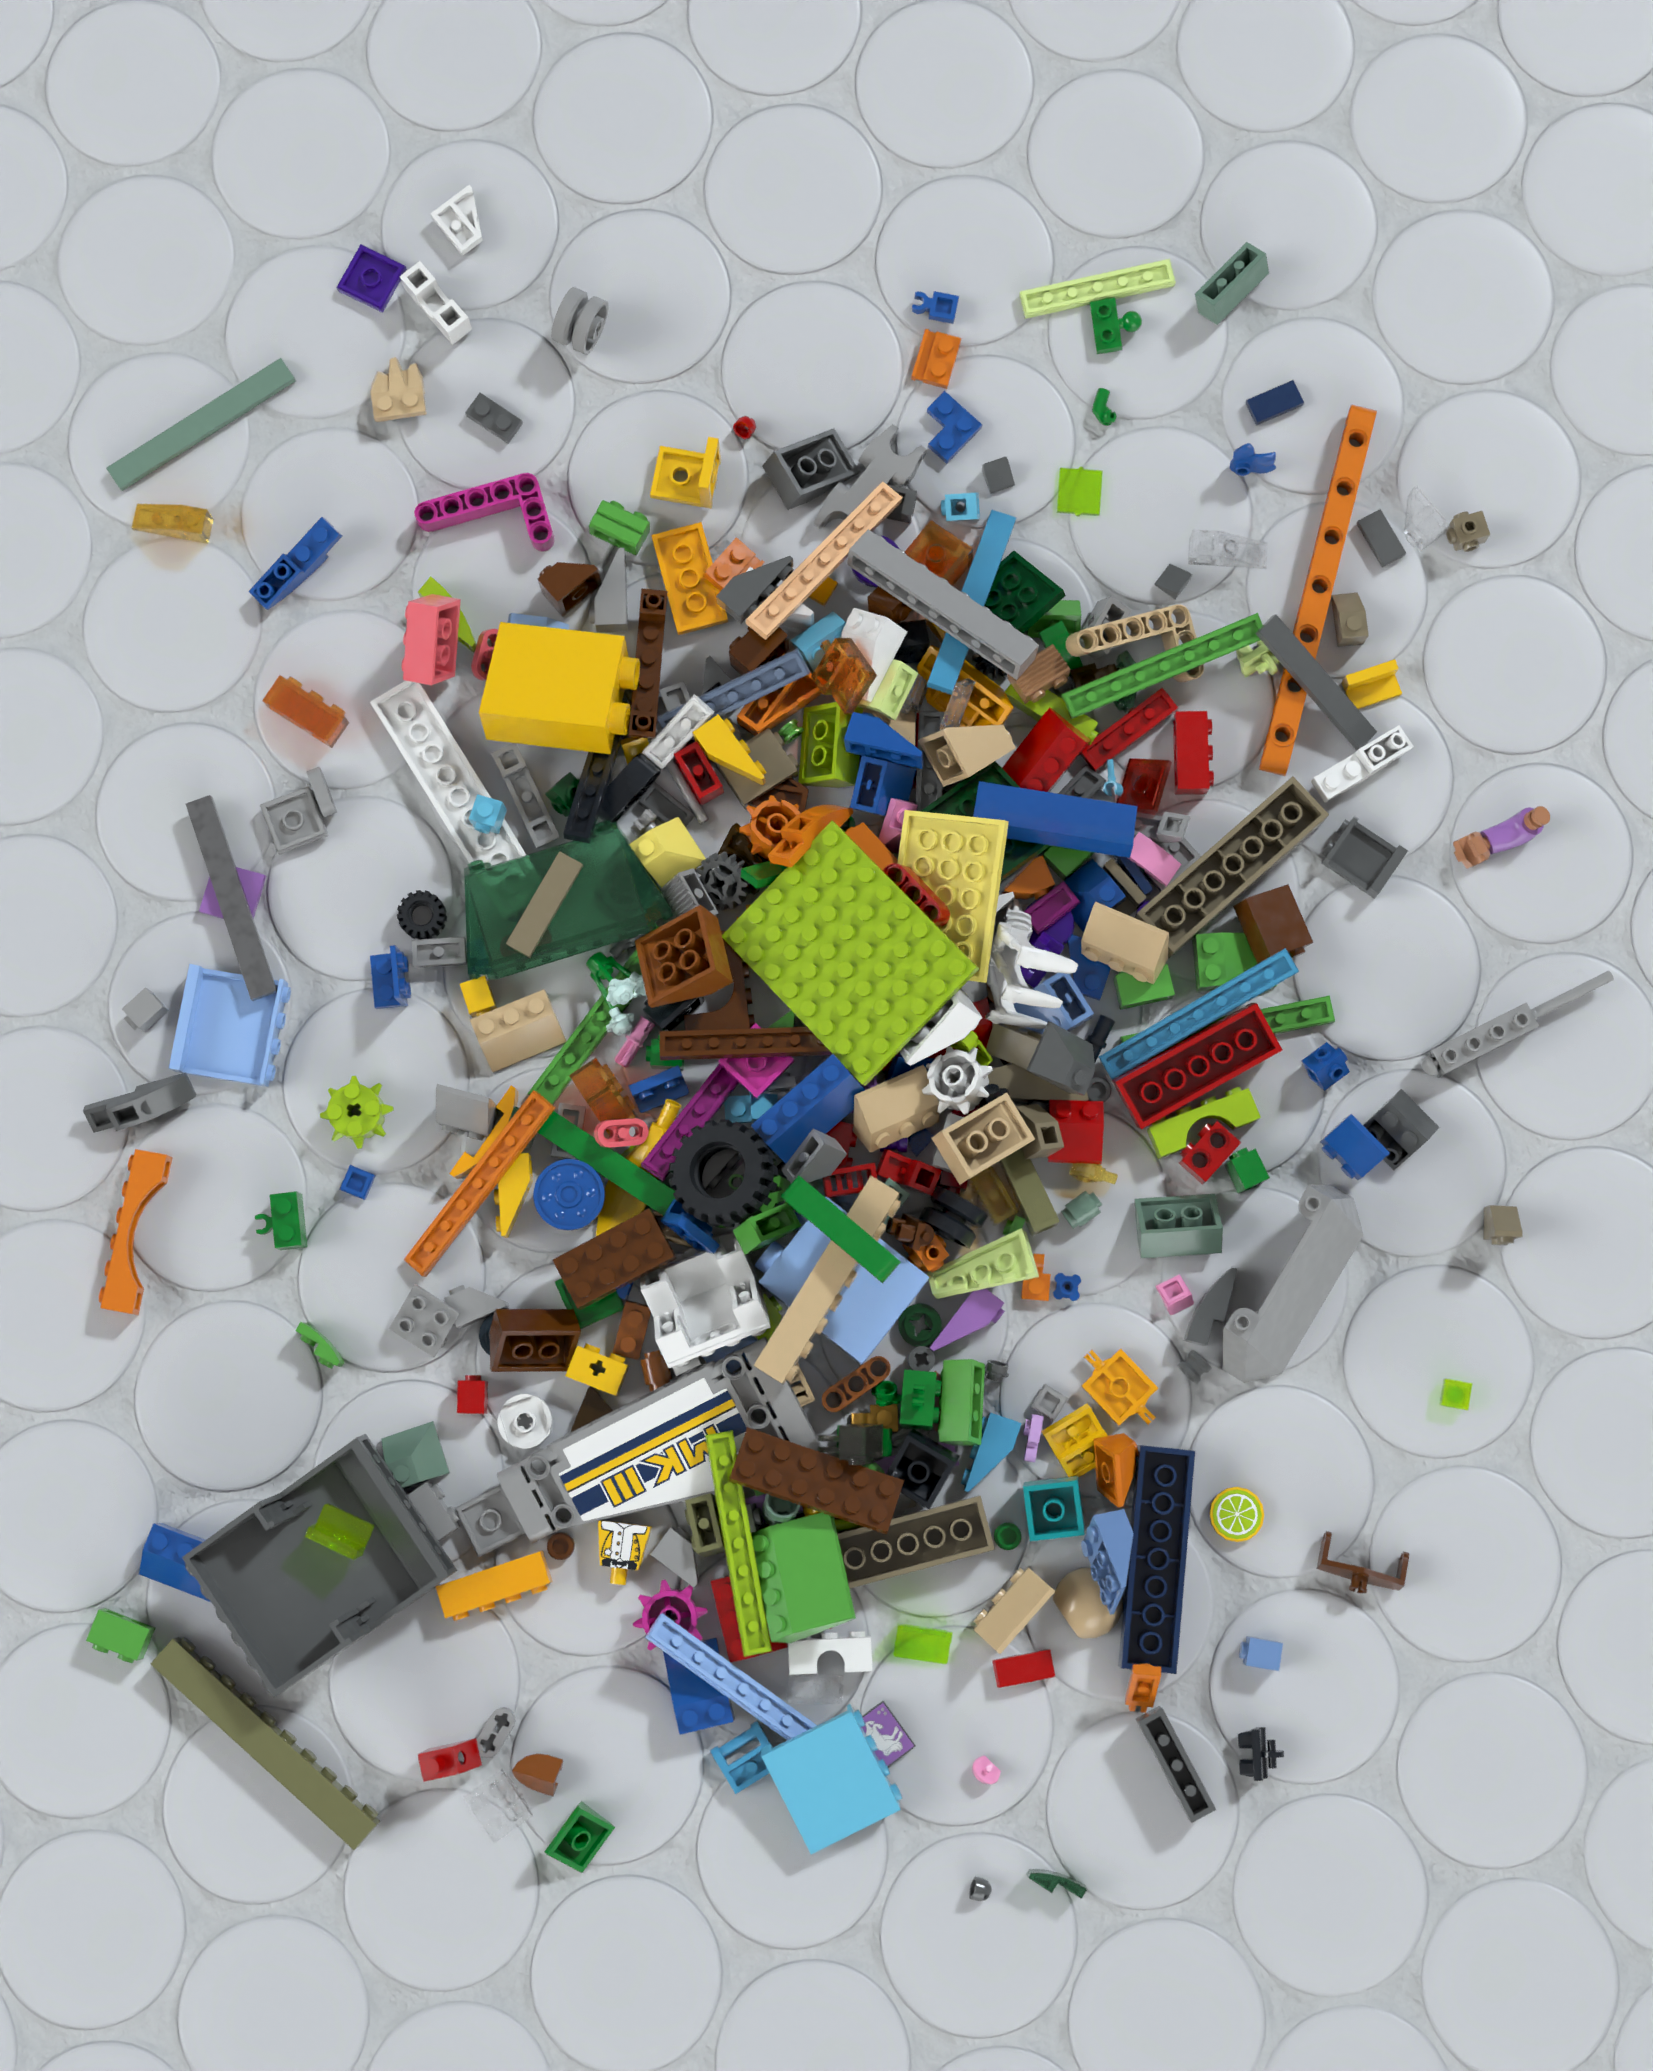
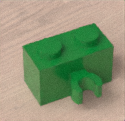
(286, 1221)
(918, 1400)

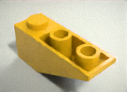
(723, 748)
(512, 1193)

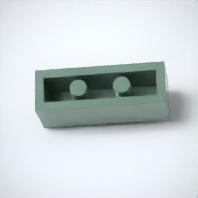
(1232, 283)

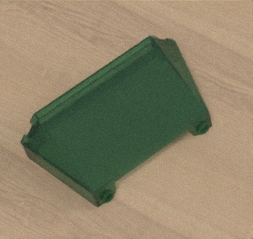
(605, 905)

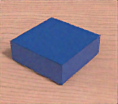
(357, 1182)

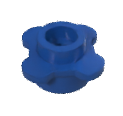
(1072, 1293)

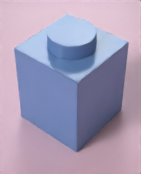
(1261, 1653)

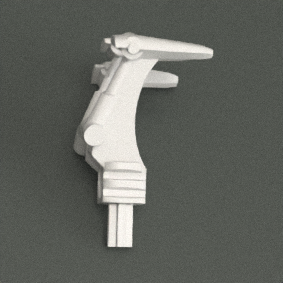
(1009, 952)

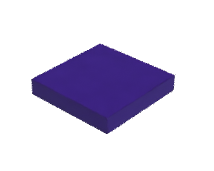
(371, 278)

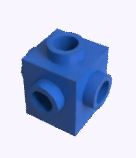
(1326, 1065)

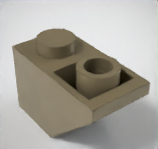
(1044, 1129)
(1501, 1224)

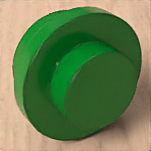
(1007, 1536)

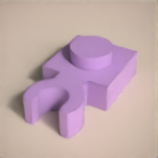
(1032, 1430)

